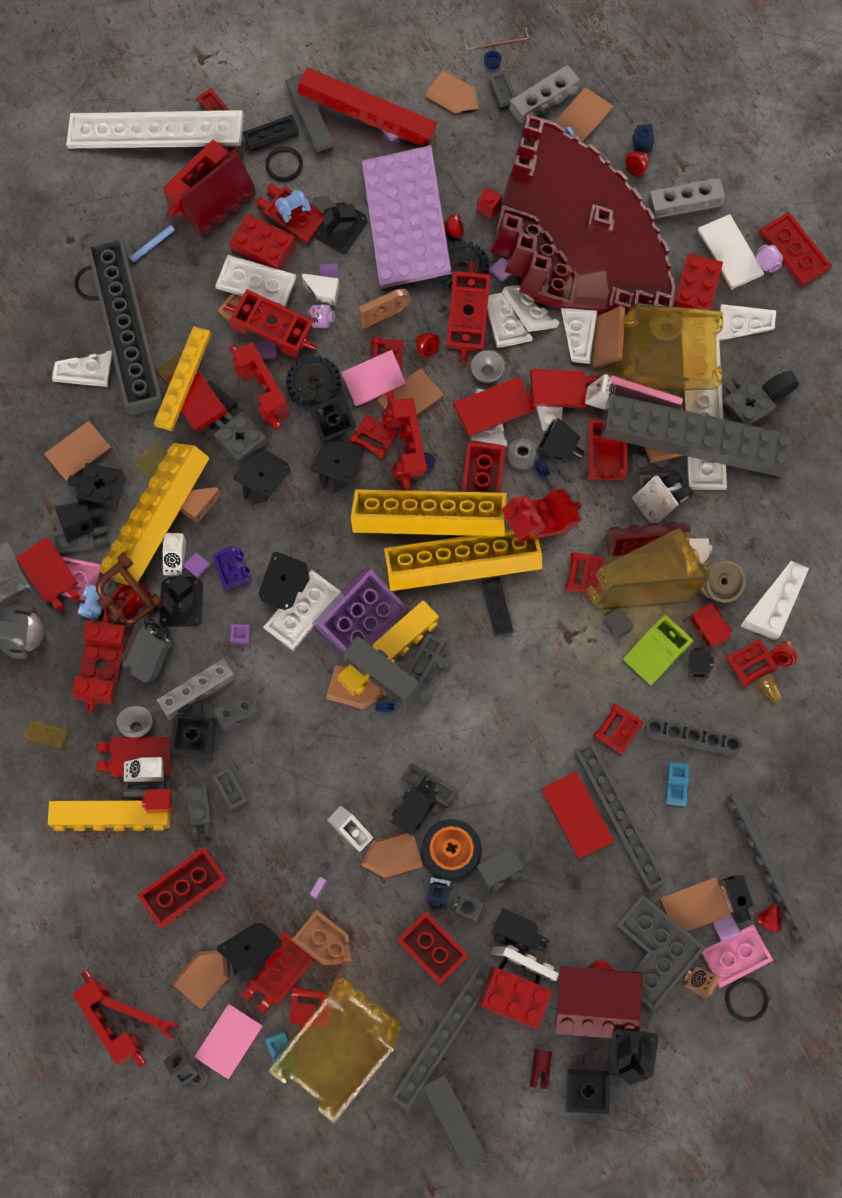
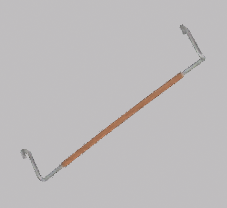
(496, 43)

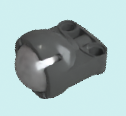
(20, 630)

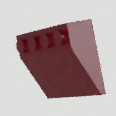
(217, 195)
(626, 540)
(597, 1001)

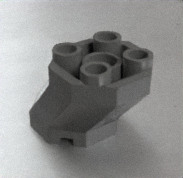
(146, 649)

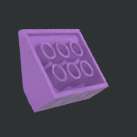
(362, 610)

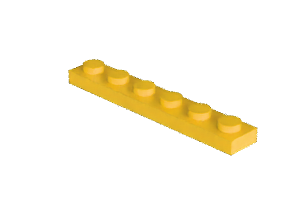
(182, 378)

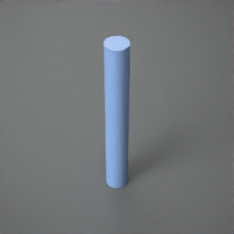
(152, 243)

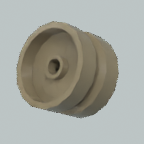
(725, 581)

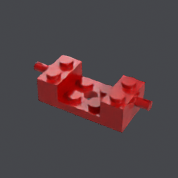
(201, 165)
(468, 331)
(289, 332)
(250, 364)
(411, 464)
(542, 517)
(106, 643)
(119, 1048)

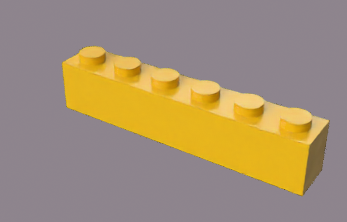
(394, 643)
(104, 815)

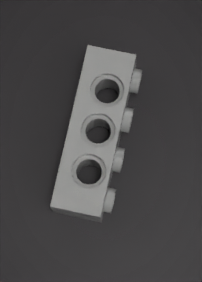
(549, 86)
(696, 201)
(196, 689)

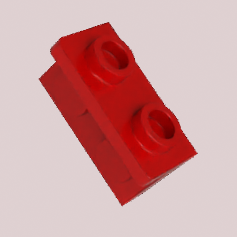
(128, 600)

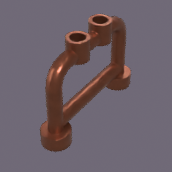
(105, 600)

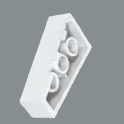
(775, 606)

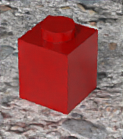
(489, 203)
(157, 801)

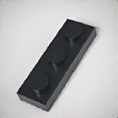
(270, 132)
(497, 607)

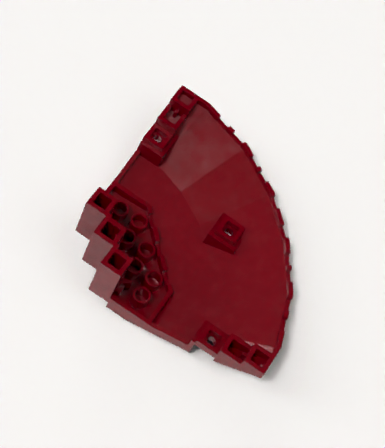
(578, 227)

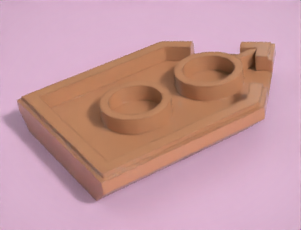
(452, 93)
(339, 694)
(392, 855)
(323, 940)
(202, 977)

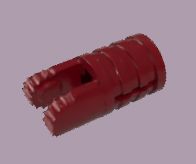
(541, 1064)

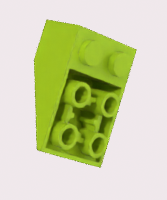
(658, 650)

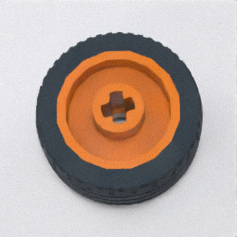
(455, 835)

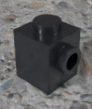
(700, 663)

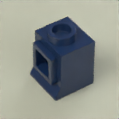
(643, 138)
(437, 902)

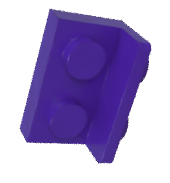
(232, 567)

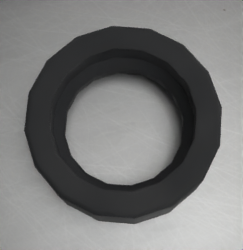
(781, 385)

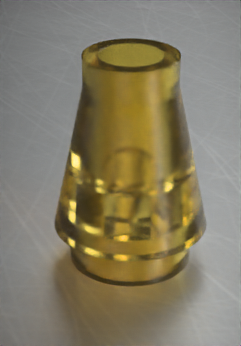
(770, 687)

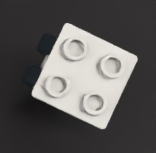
(656, 497)

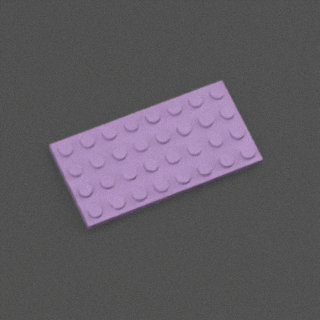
(406, 217)

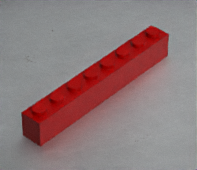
(366, 107)

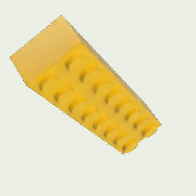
(156, 509)
(428, 512)
(460, 560)

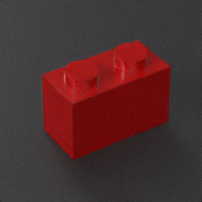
(711, 626)

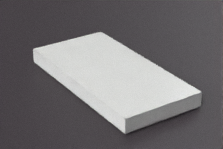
(728, 245)
(264, 280)
(295, 623)

